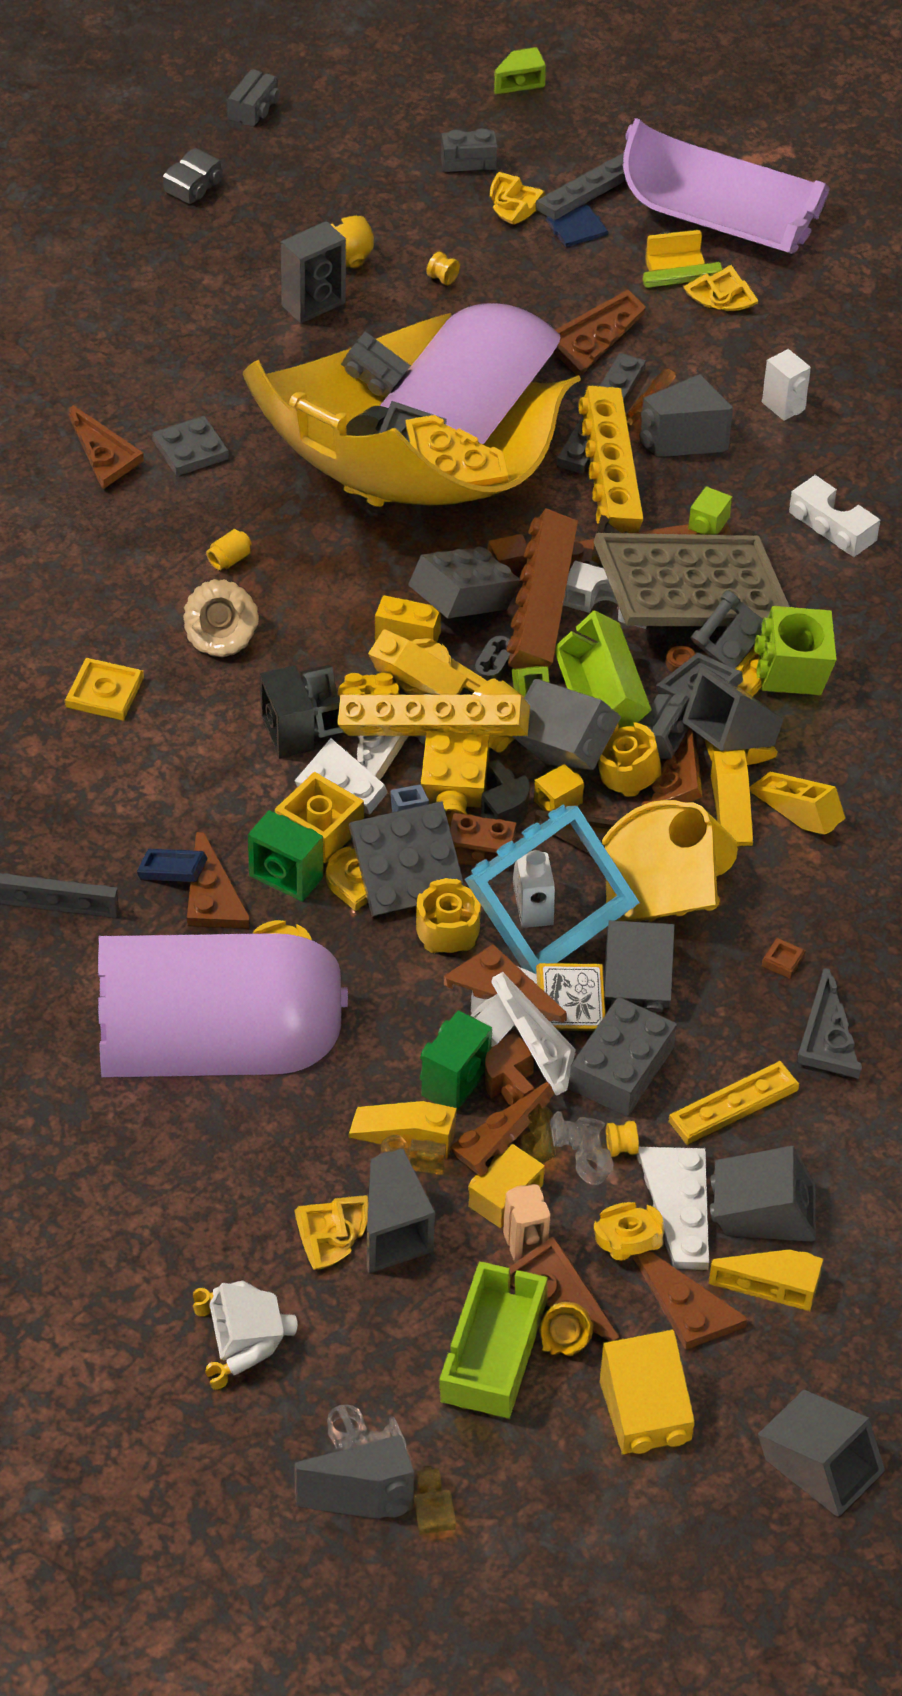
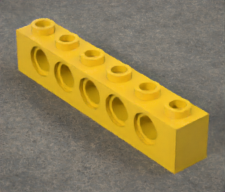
(610, 458)
(442, 713)

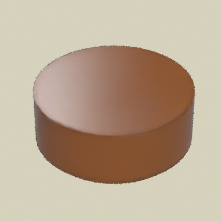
(678, 656)

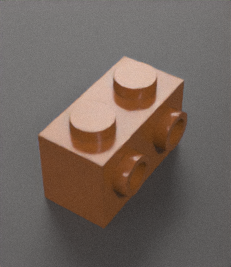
(479, 837)

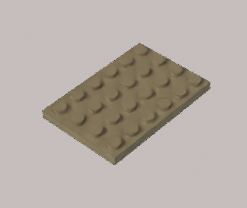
(684, 576)

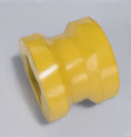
(443, 268)
(453, 803)
(622, 1138)

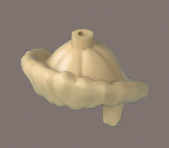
(220, 618)

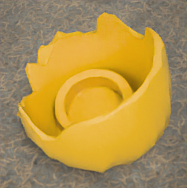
(566, 1328)

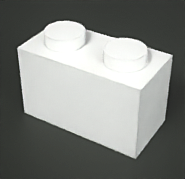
(786, 384)

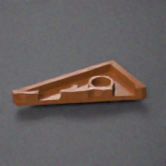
(105, 450)
(680, 774)
(213, 897)
(478, 974)
(499, 1130)
(689, 1307)

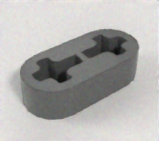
(488, 659)

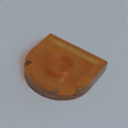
(661, 382)

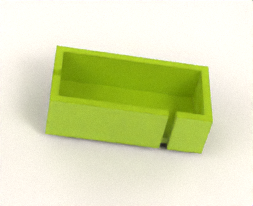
(603, 668)
(493, 1340)

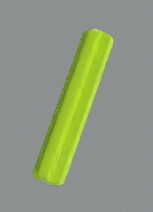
(679, 275)

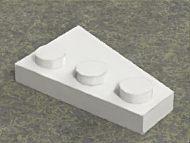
(346, 772)

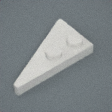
(544, 1041)

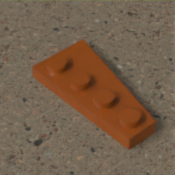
(595, 331)

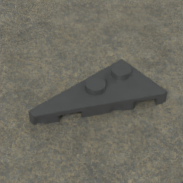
(826, 1036)

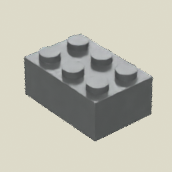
(313, 272)
(464, 582)
(622, 1056)

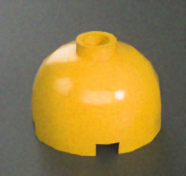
(358, 239)

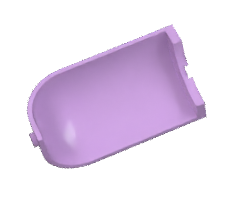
(720, 190)
(477, 367)
(216, 1004)

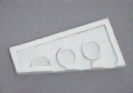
(680, 1195)

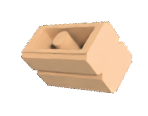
(525, 1220)

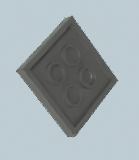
(403, 855)

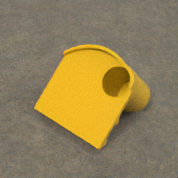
(669, 858)

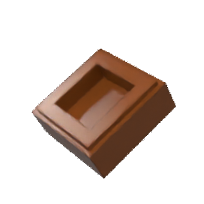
(783, 958)

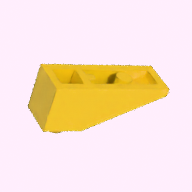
(415, 665)
(732, 794)
(802, 801)
(409, 1120)
(775, 1276)

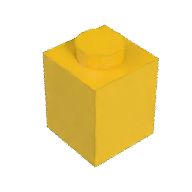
(559, 788)

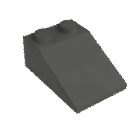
(358, 1481)

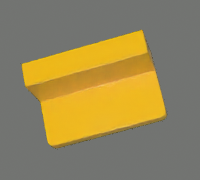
(674, 250)

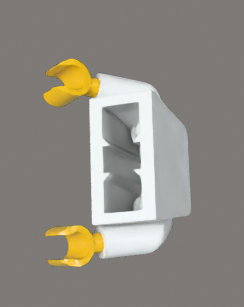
(244, 1324)

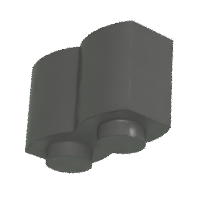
(193, 176)

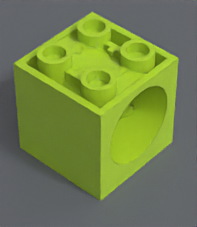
(796, 650)

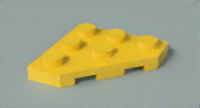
(456, 451)

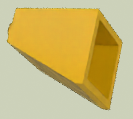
(646, 1392)

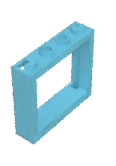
(582, 931)

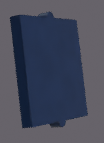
(577, 226)

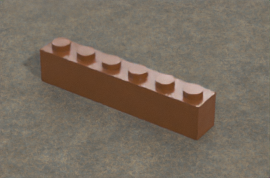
(542, 590)

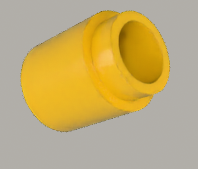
(229, 549)

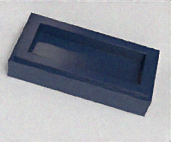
(172, 865)

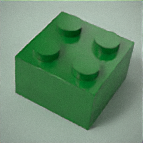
(285, 855)
(455, 1060)

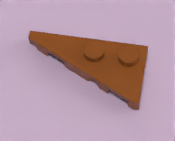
(564, 1283)

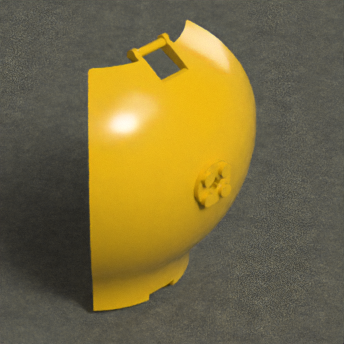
(319, 398)

